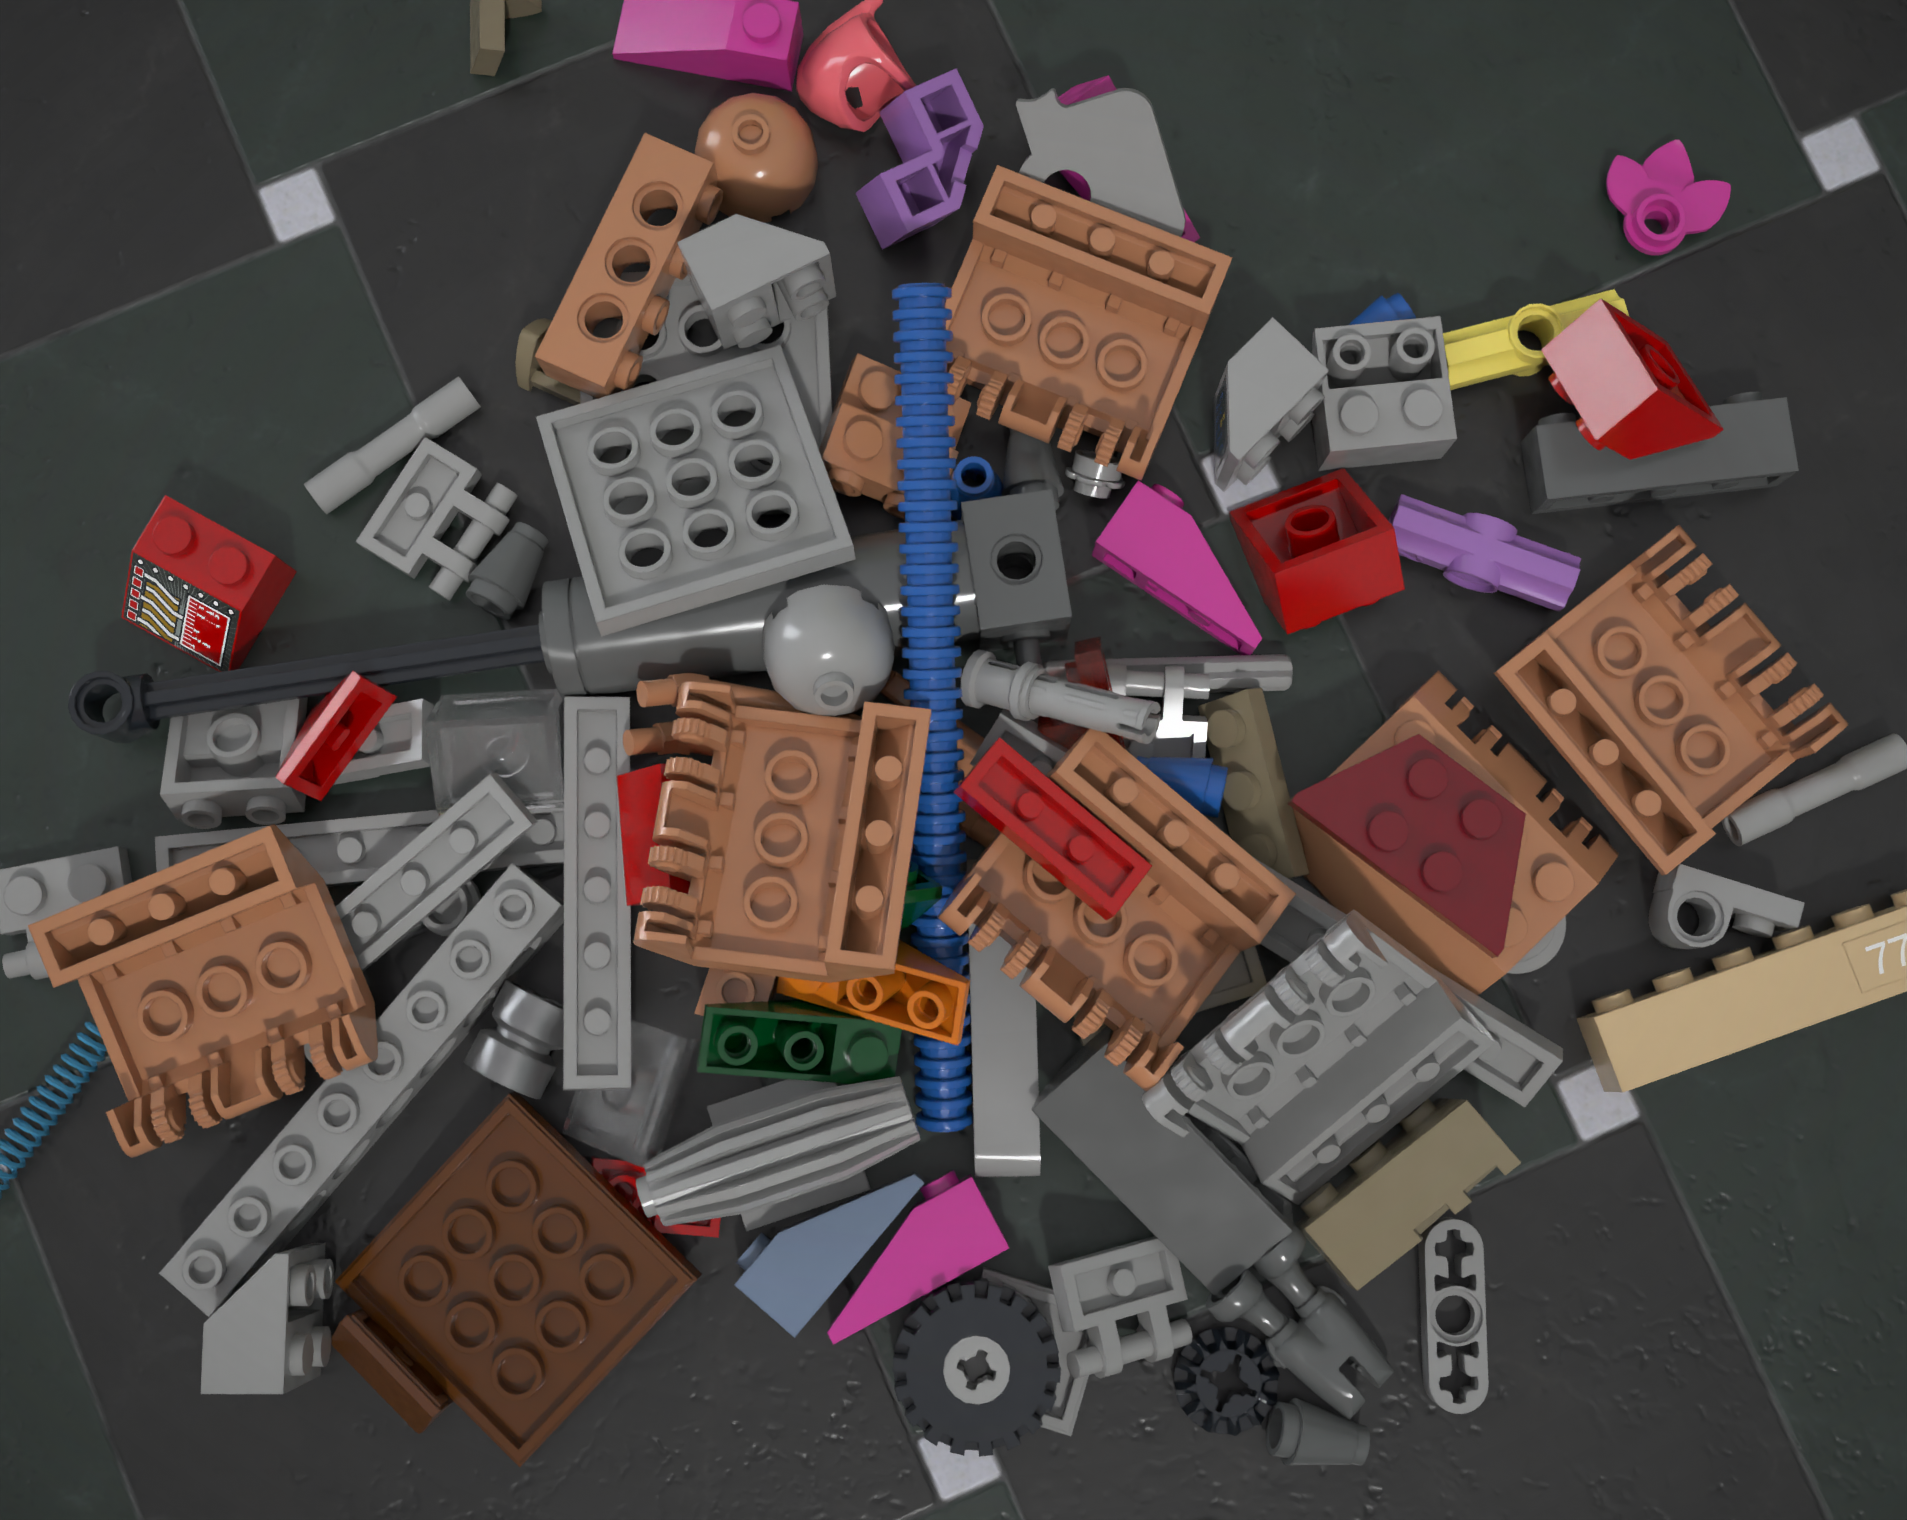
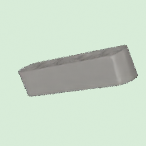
(1002, 1066)

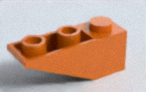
(917, 998)

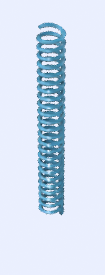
(52, 1112)

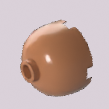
(760, 155)

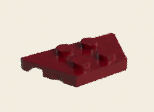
(1428, 833)

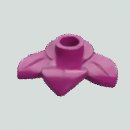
(1667, 193)

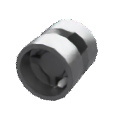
(521, 1043)

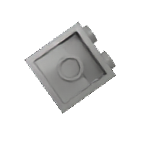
(229, 763)

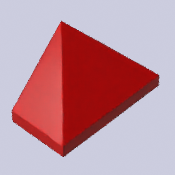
(334, 734)

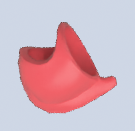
(851, 55)

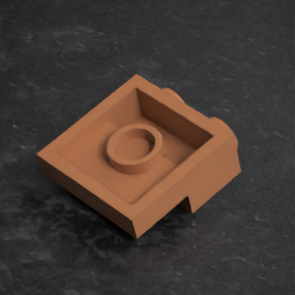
(863, 433)

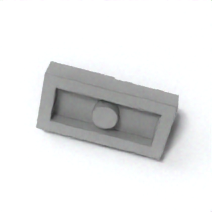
(393, 745)

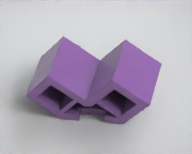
(935, 137)

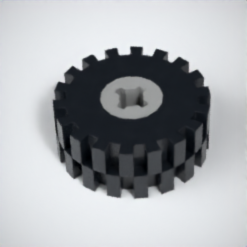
(959, 1328)

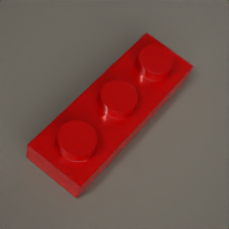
(1053, 829)

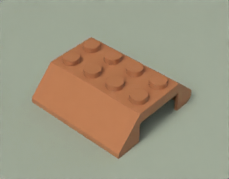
(1077, 318)
(1664, 704)
(786, 838)
(1552, 864)
(1165, 944)
(214, 985)

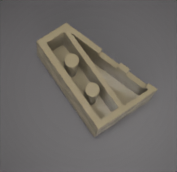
(1402, 1188)

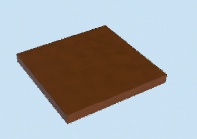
(517, 1278)

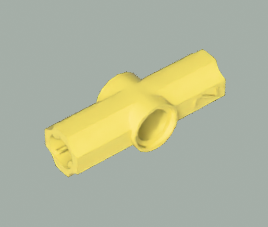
(1495, 350)

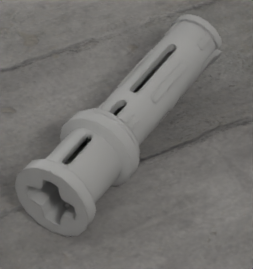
(1033, 693)

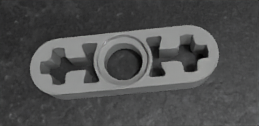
(1436, 1363)

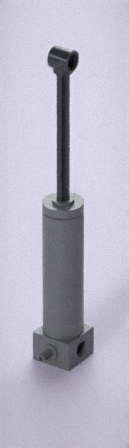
(706, 640)

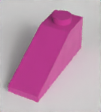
(714, 38)
(1169, 559)
(932, 1245)

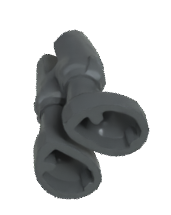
(1318, 1340)

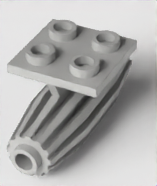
(779, 1152)

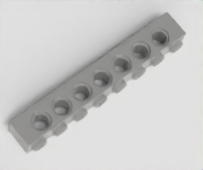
(360, 1104)

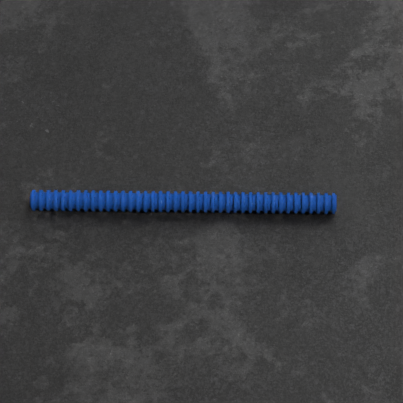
(932, 663)

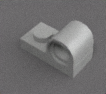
(1716, 902)

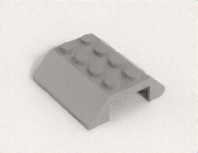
(1323, 1058)

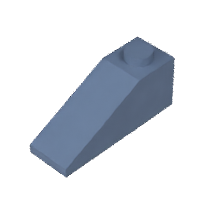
(814, 1255)

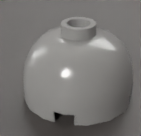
(828, 650)

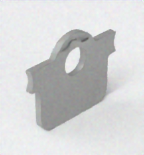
(1113, 146)

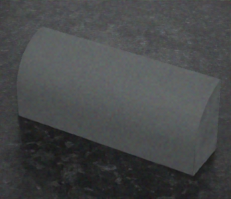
(1187, 1190)

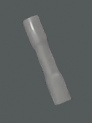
(360, 467)
(1852, 772)

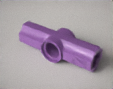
(1483, 553)

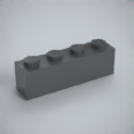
(1747, 455)

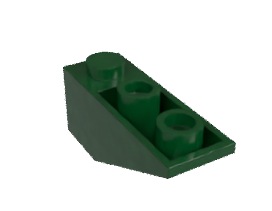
(795, 1043)

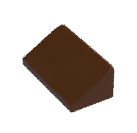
(390, 1371)

